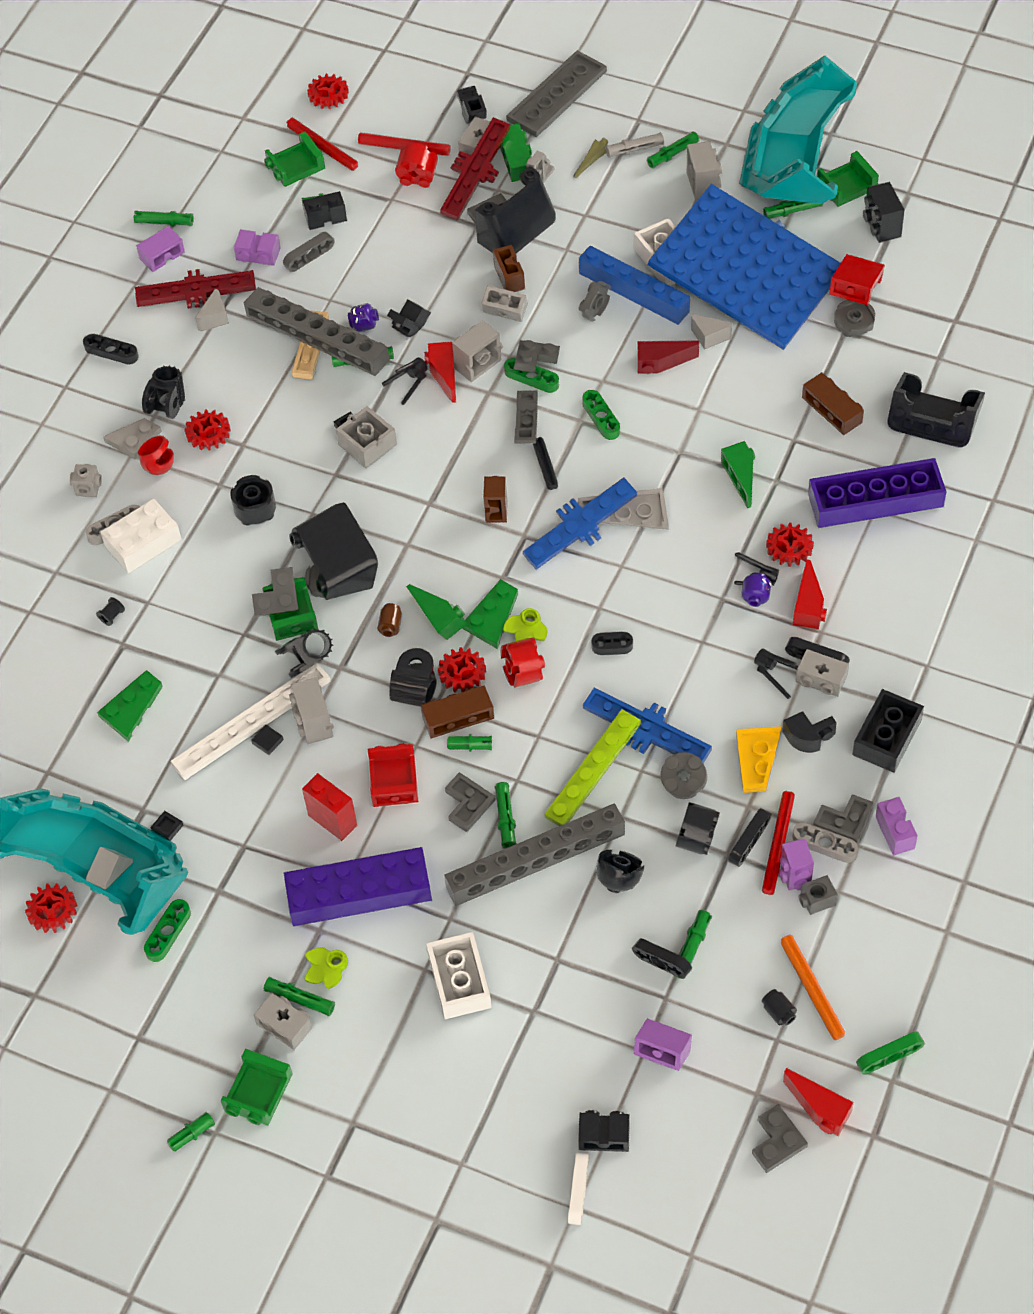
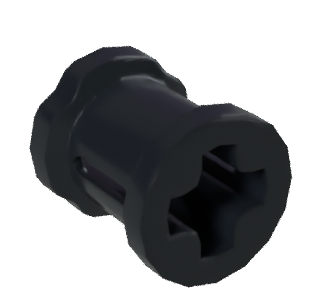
(110, 611)

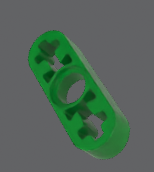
(537, 382)
(601, 406)
(167, 940)
(890, 1052)

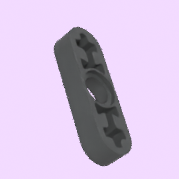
(298, 257)

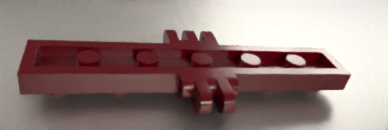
(475, 168)
(195, 288)

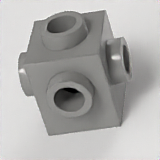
(86, 480)

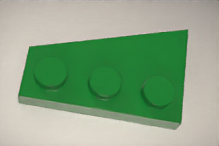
(491, 613)
(127, 707)

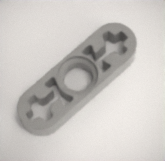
(105, 522)
(830, 851)

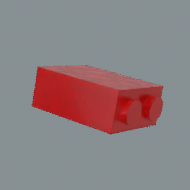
(329, 807)

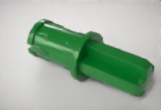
(469, 742)
(190, 1131)

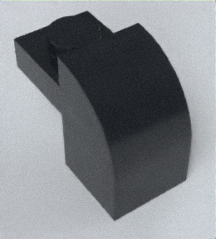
(471, 104)
(410, 319)
(804, 735)

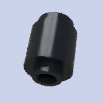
(779, 1007)

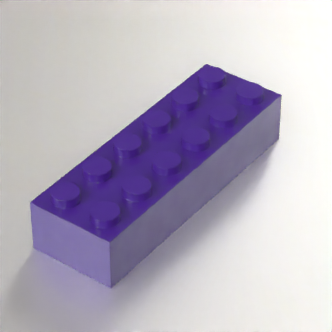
(876, 492)
(357, 886)

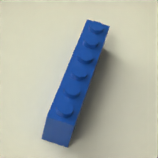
(634, 285)

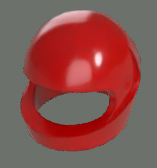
(155, 455)

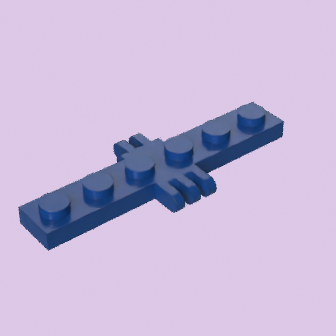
(579, 523)
(652, 727)

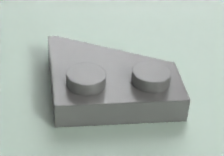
(541, 164)
(132, 436)

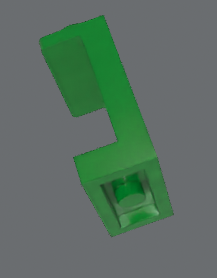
(296, 161)
(850, 178)
(296, 622)
(257, 1088)

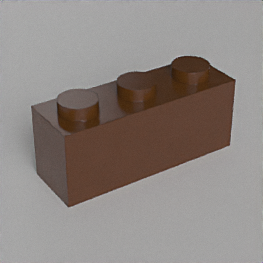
(833, 403)
(457, 711)

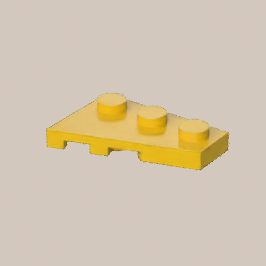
(756, 756)

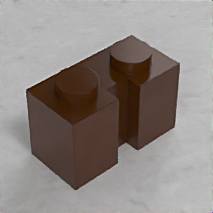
(508, 269)
(495, 499)

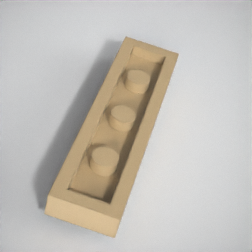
(306, 358)

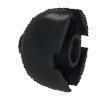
(619, 871)

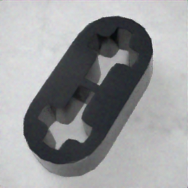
(612, 643)

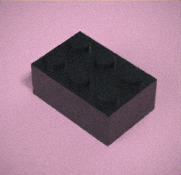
(888, 730)

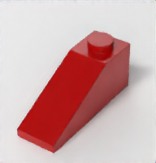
(441, 366)
(810, 600)
(824, 1106)

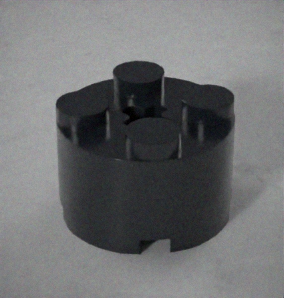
(253, 500)
(697, 828)

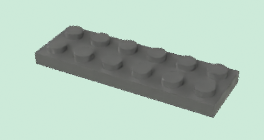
(556, 93)

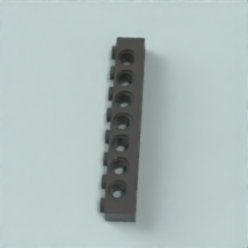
(317, 331)
(534, 854)

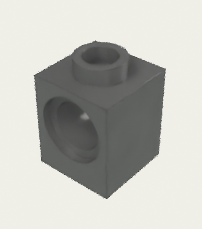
(818, 886)

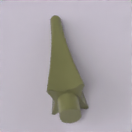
(596, 151)

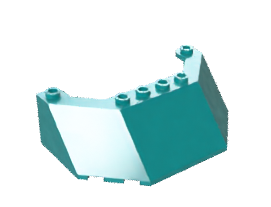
(788, 138)
(69, 837)

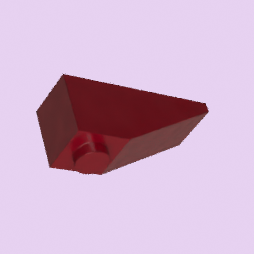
(663, 355)

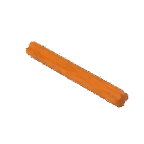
(812, 987)

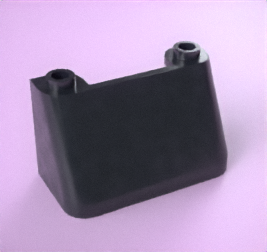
(519, 218)
(932, 415)
(338, 551)

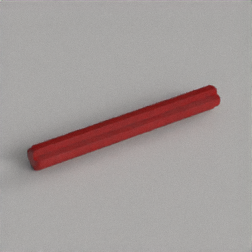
(398, 143)
(323, 144)
(778, 840)

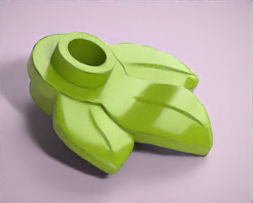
(526, 629)
(323, 968)

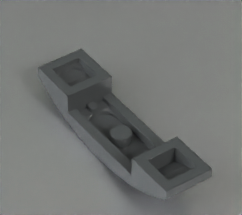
(526, 417)

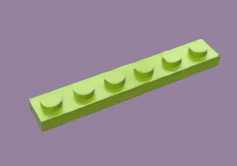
(593, 768)

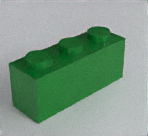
(515, 151)

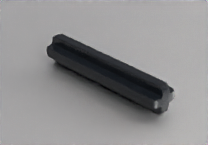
(545, 464)

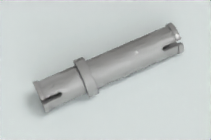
(626, 147)

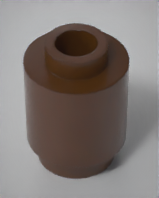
(389, 620)

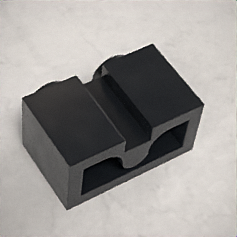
(324, 209)
(604, 1132)

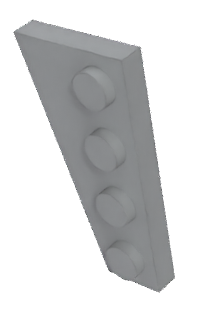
(644, 510)

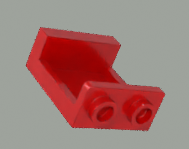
(856, 279)
(393, 775)

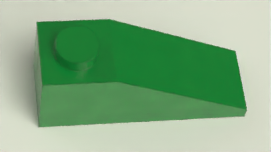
(739, 466)
(441, 613)

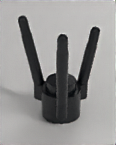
(413, 369)
(770, 572)
(768, 660)

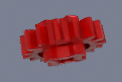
(328, 91)
(207, 430)
(800, 542)
(462, 670)
(51, 904)

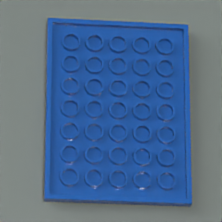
(746, 266)

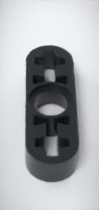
(97, 341)
(796, 648)
(749, 837)
(662, 958)

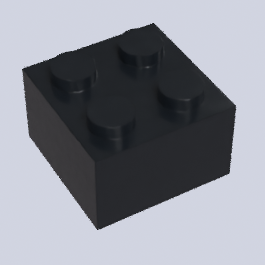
(883, 212)

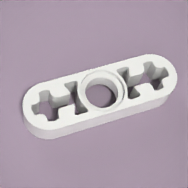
(578, 1189)

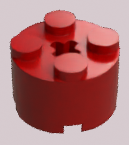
(416, 165)
(522, 662)

